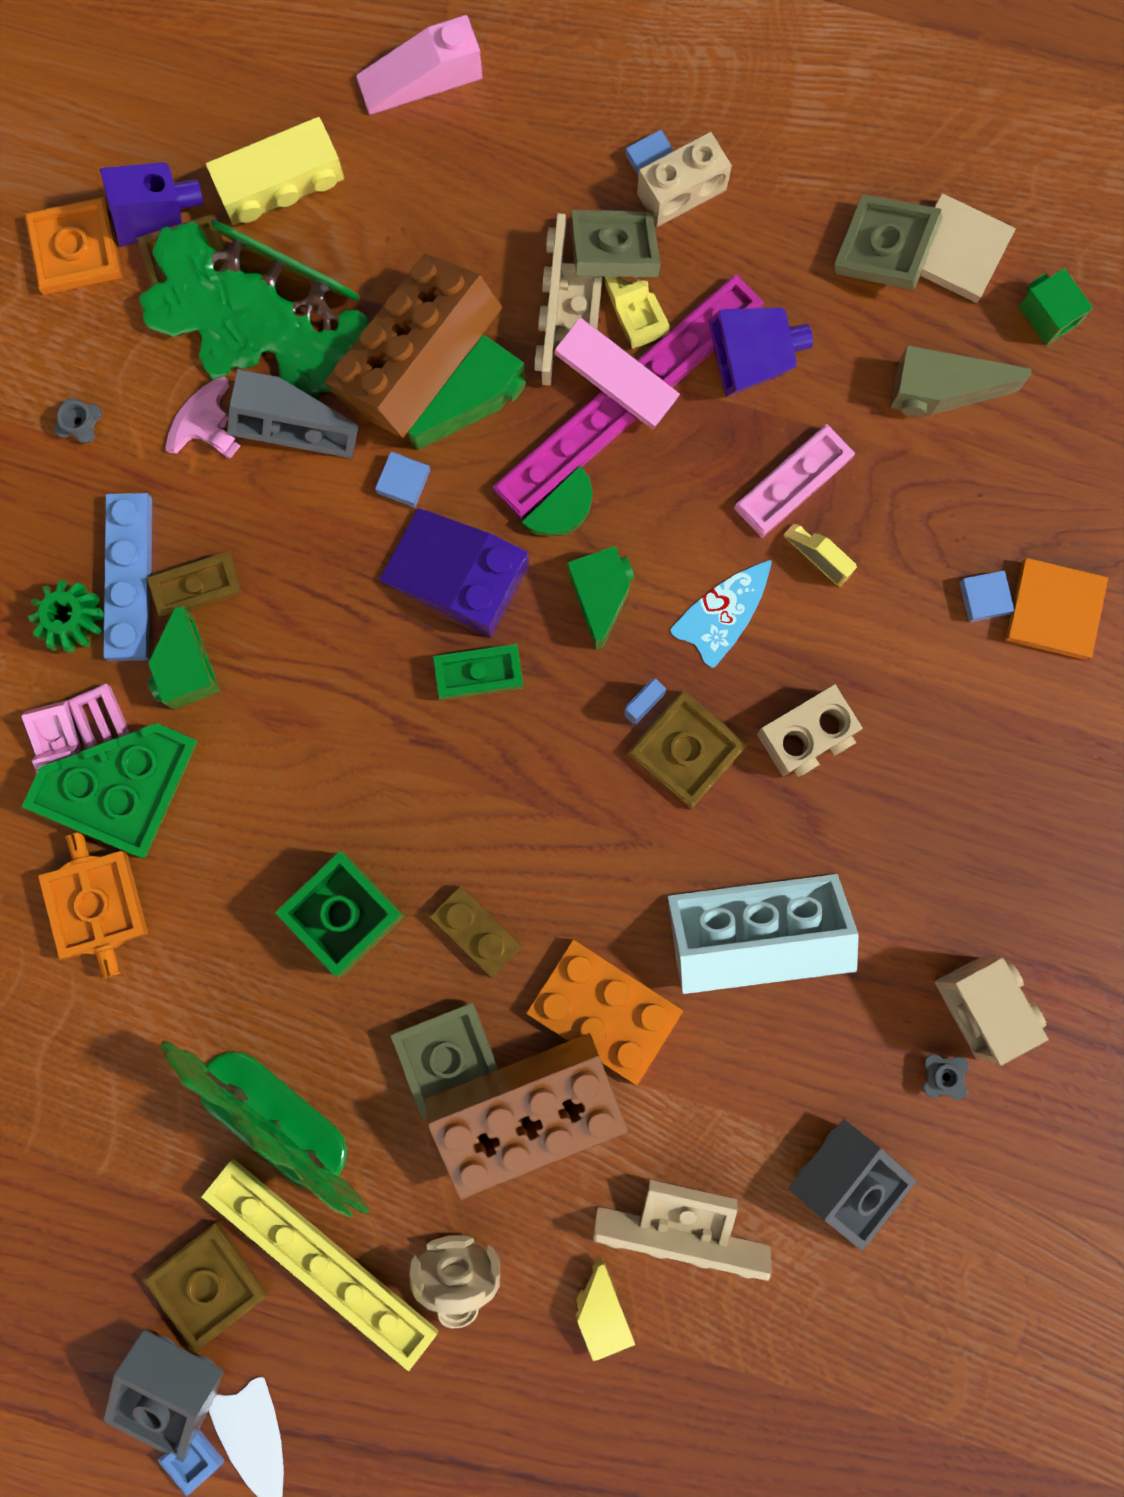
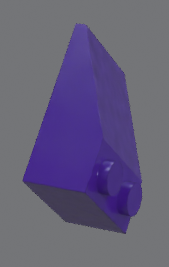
(456, 570)

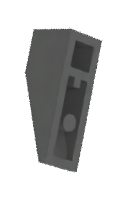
(281, 414)

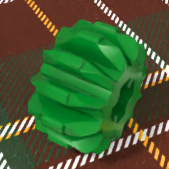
(53, 607)

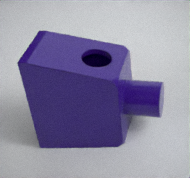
(146, 199)
(755, 346)

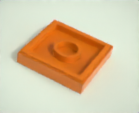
(73, 245)
(1057, 609)

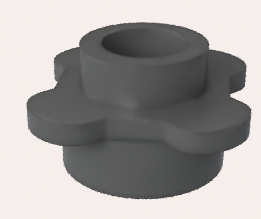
(69, 412)
(936, 1068)

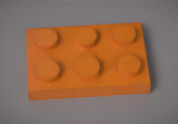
(617, 1010)

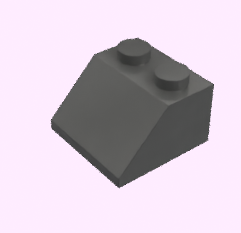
(852, 1184)
(162, 1394)

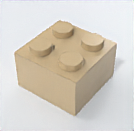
(992, 1010)

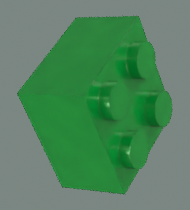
(340, 914)

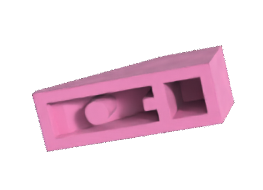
(423, 66)

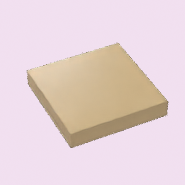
(965, 249)

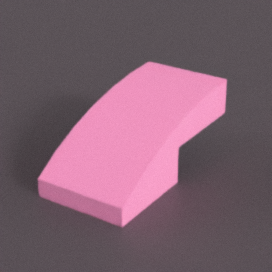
(51, 733)

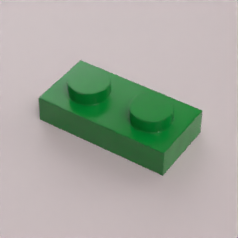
(478, 672)

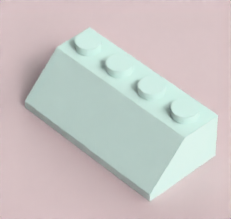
(763, 933)

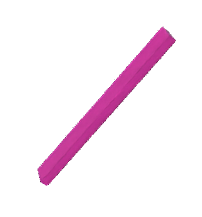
(605, 418)

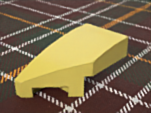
(637, 310)
(602, 1316)

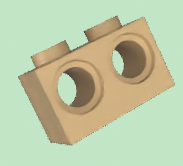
(684, 179)
(805, 725)

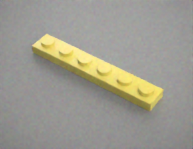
(320, 1264)

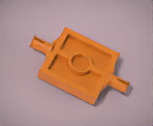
(93, 905)

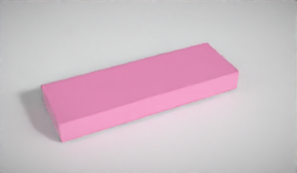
(616, 373)
(794, 480)

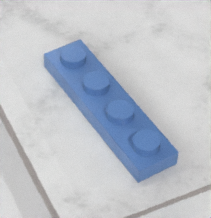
(126, 573)

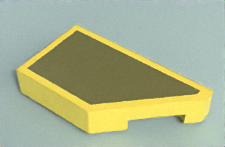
(822, 553)

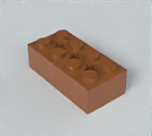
(414, 344)
(524, 1116)

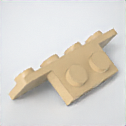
(568, 300)
(685, 1228)

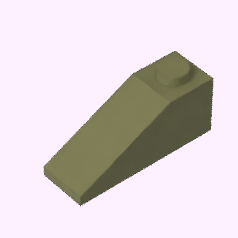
(942, 381)

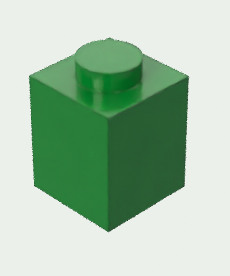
(1054, 305)

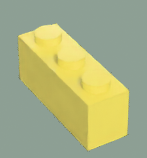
(276, 171)

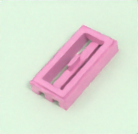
(113, 708)

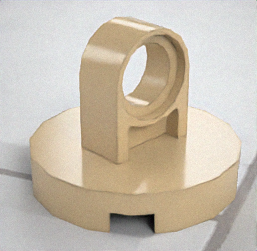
(455, 1278)

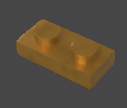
(195, 585)
(476, 931)

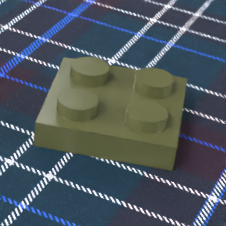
(888, 241)
(614, 243)
(444, 1053)

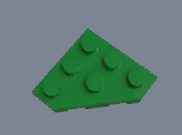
(116, 788)

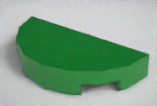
(564, 508)

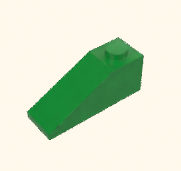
(474, 391)

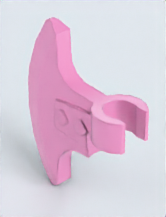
(203, 420)

